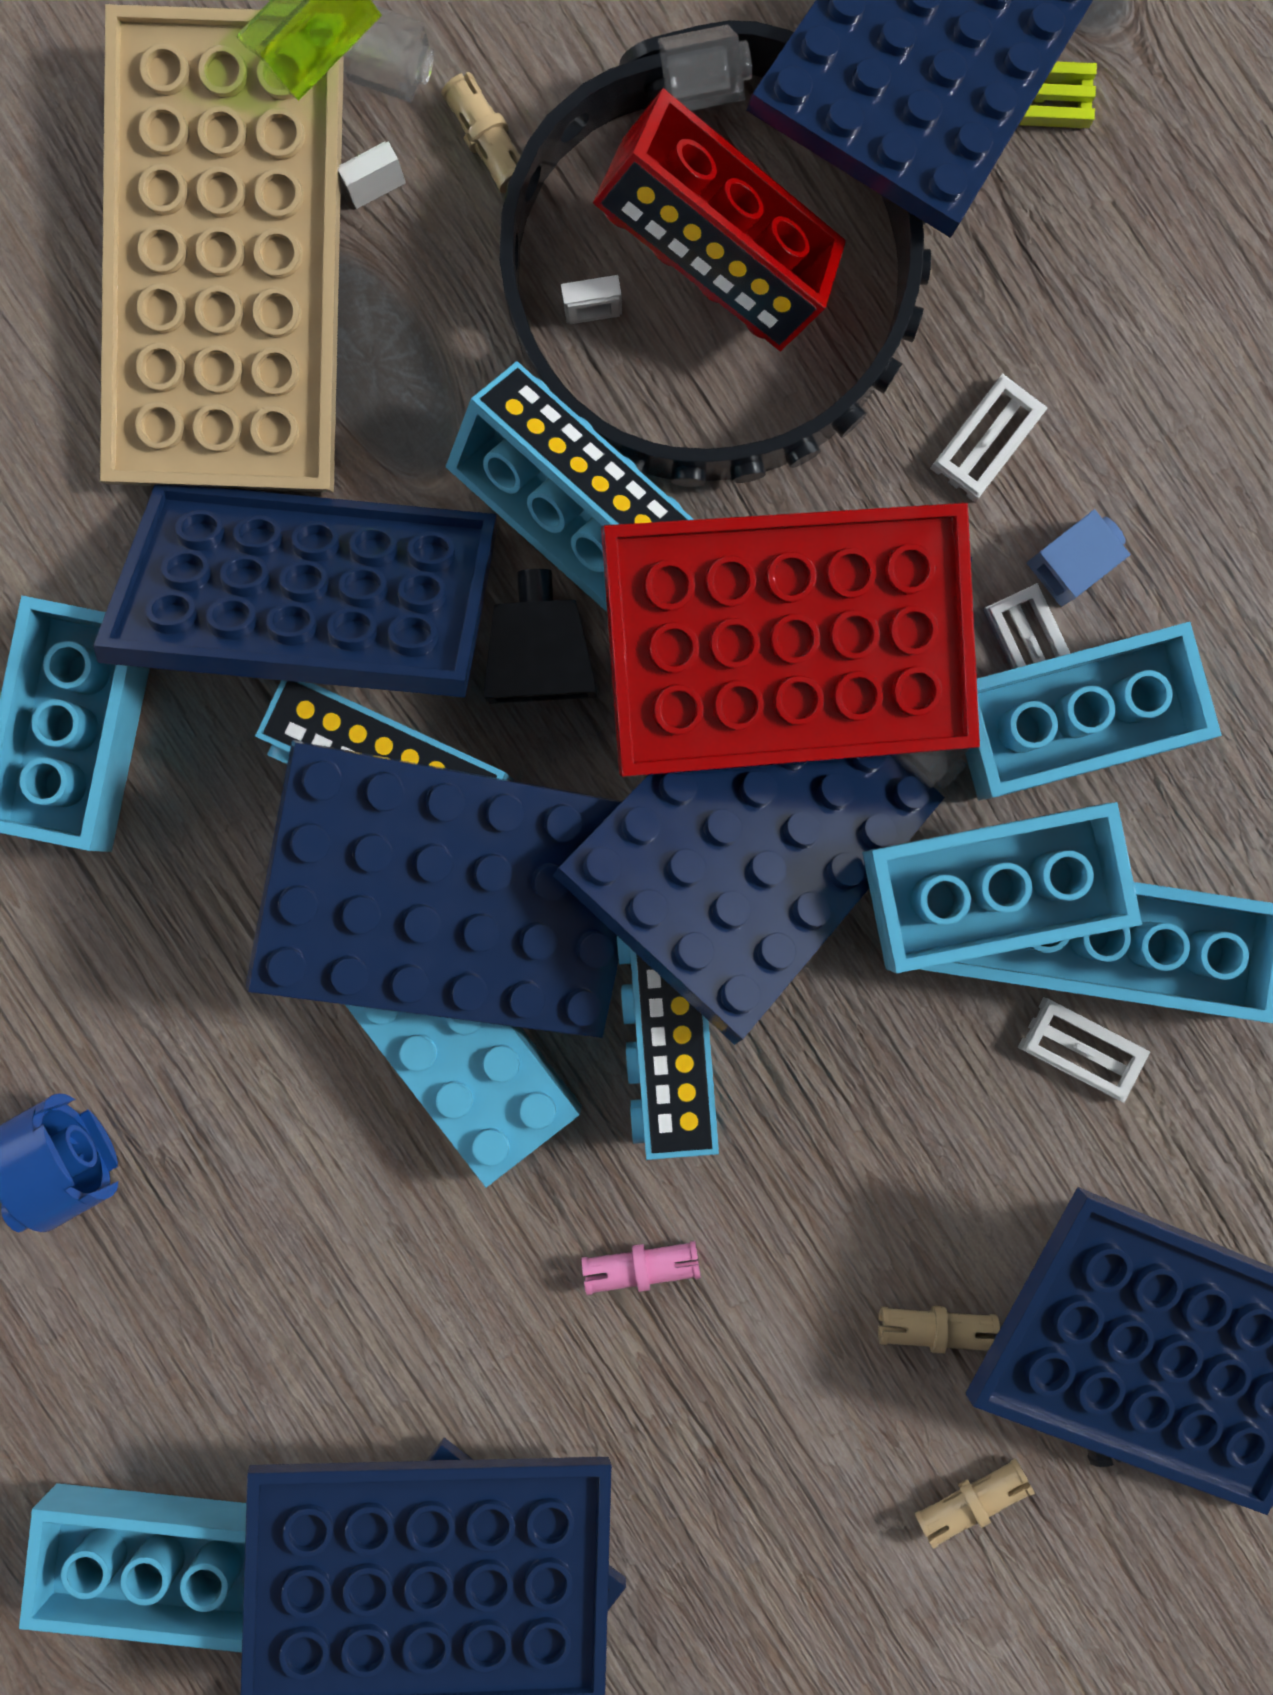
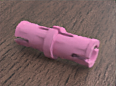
(640, 1268)

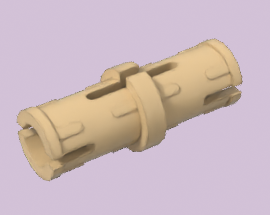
(483, 128)
(937, 1329)
(974, 1503)

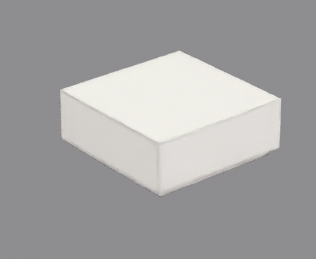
(371, 174)
(592, 299)

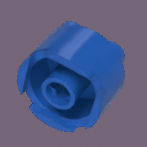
(53, 1165)

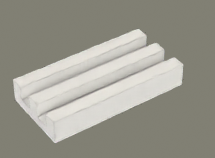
(959, 475)
(1044, 616)
(1040, 1027)

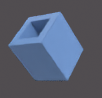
(1079, 557)

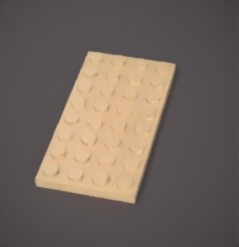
(216, 259)

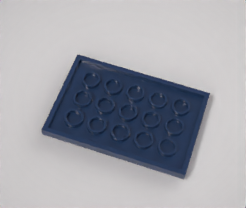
(915, 91)
(301, 590)
(742, 871)
(431, 895)
(1143, 1351)
(427, 1577)

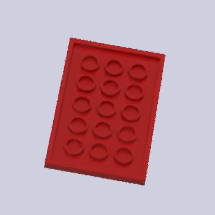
(791, 637)

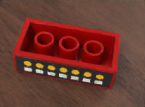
(721, 221)

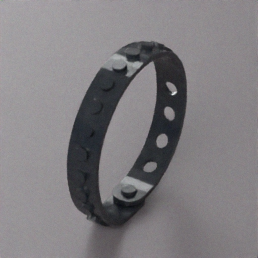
(628, 90)

